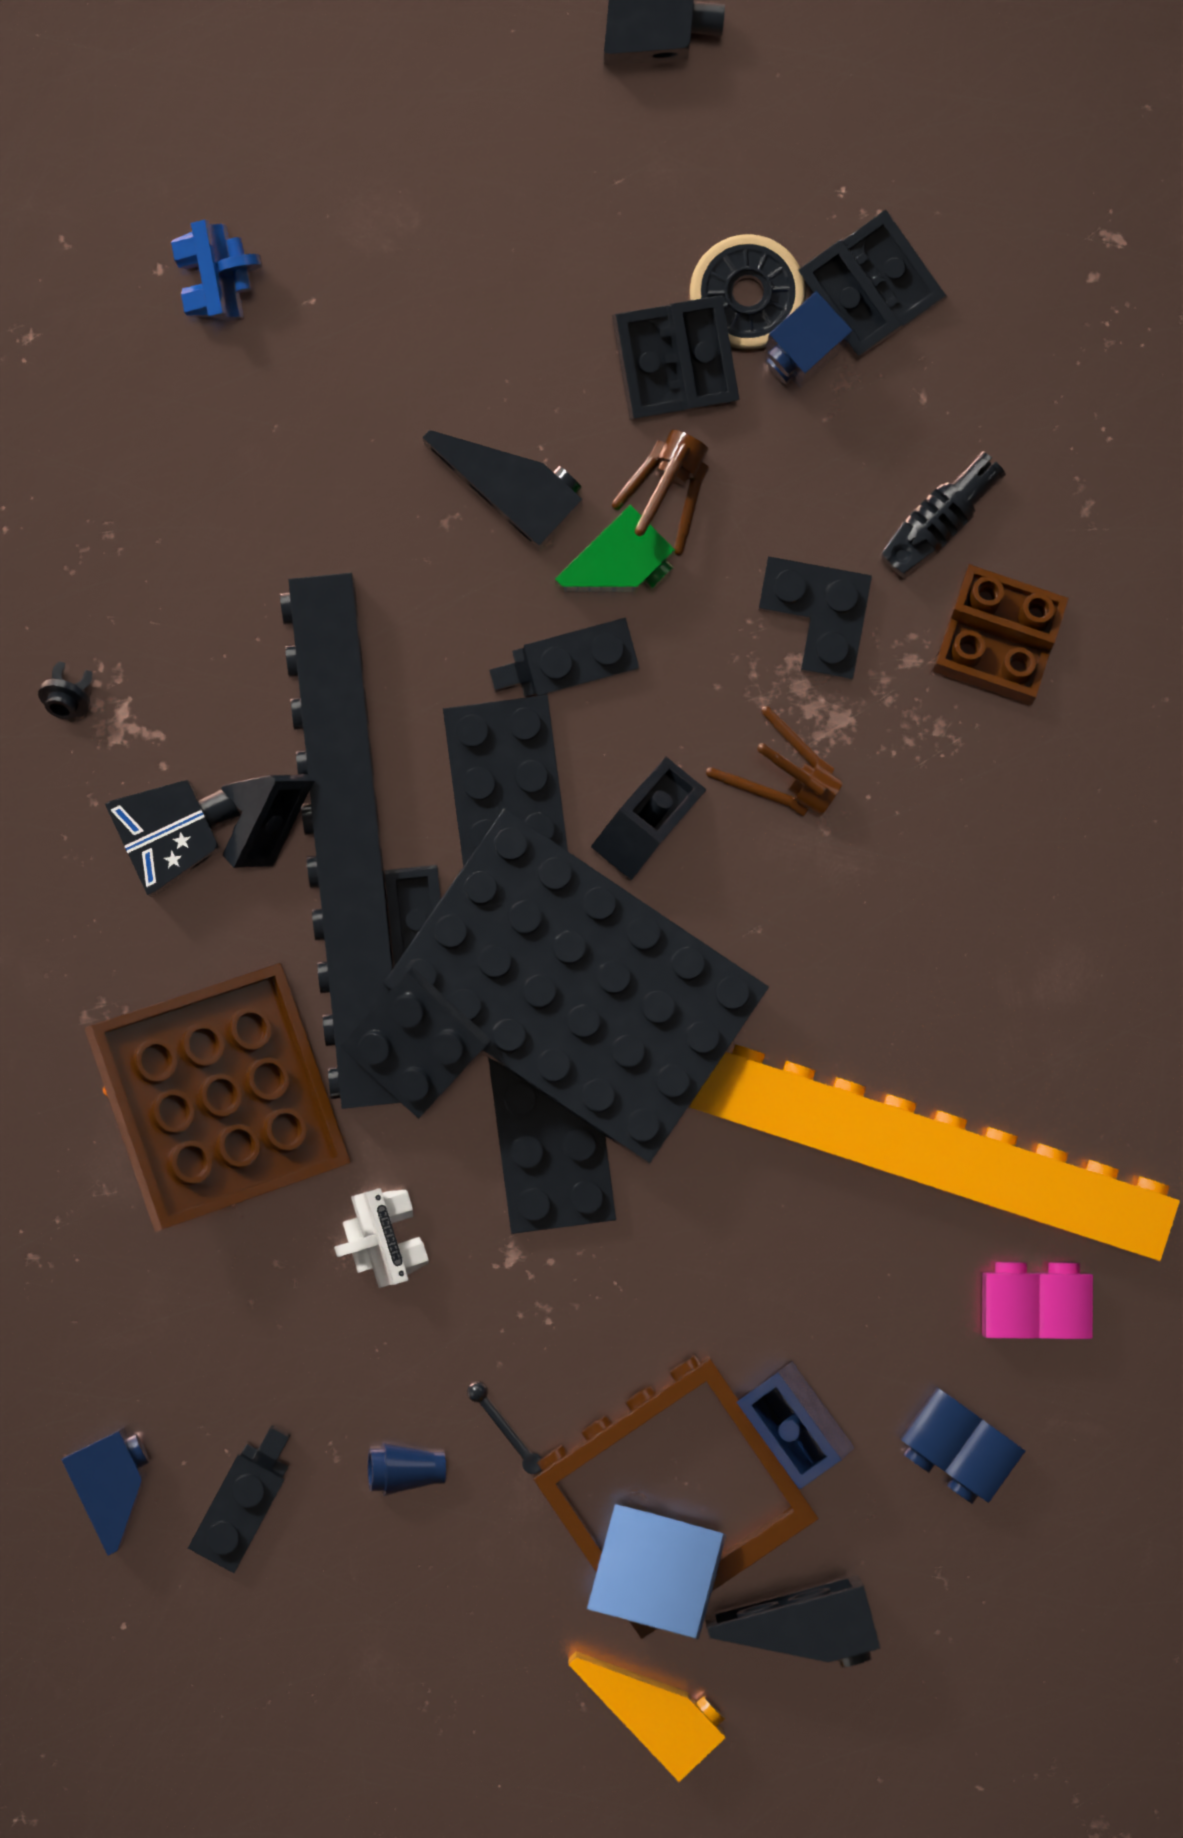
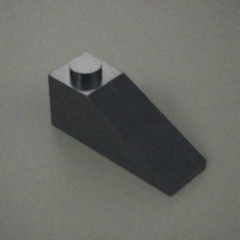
(516, 487)

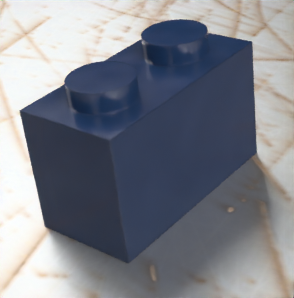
(806, 341)
(795, 1425)

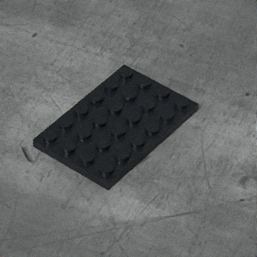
(581, 985)

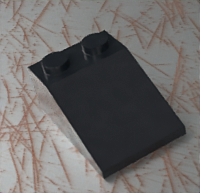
(811, 1623)

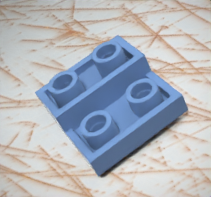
(656, 1571)

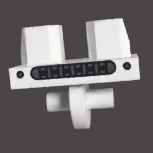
(374, 1241)

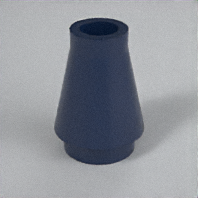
(404, 1468)

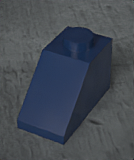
(109, 1483)

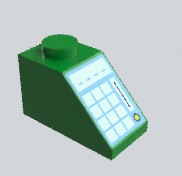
(619, 559)

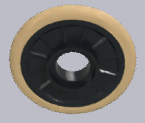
(756, 259)

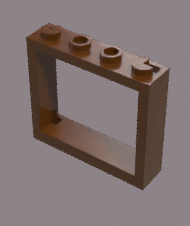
(644, 1407)

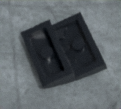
(874, 282)
(675, 357)

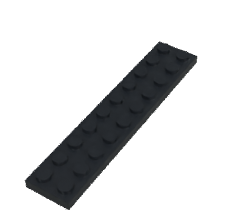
(549, 1157)

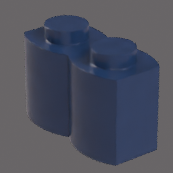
(962, 1446)

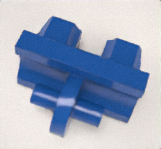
(221, 268)

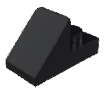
(268, 813)

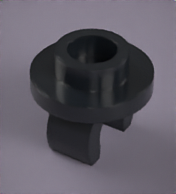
(63, 697)

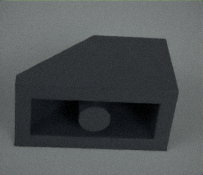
(648, 818)

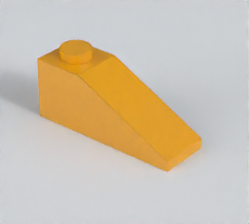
(659, 1715)

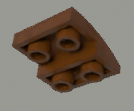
(1000, 634)

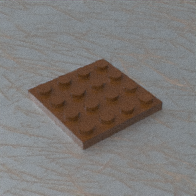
(217, 1096)

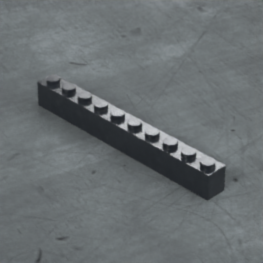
(341, 817)

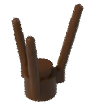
(678, 458)
(813, 786)

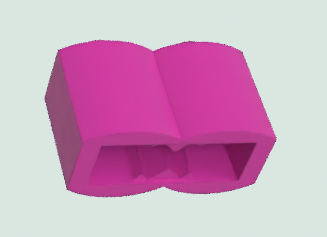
(1037, 1304)

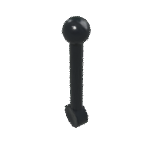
(477, 1393)

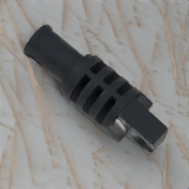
(940, 516)

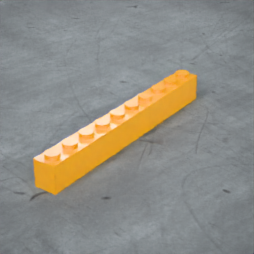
(939, 1152)

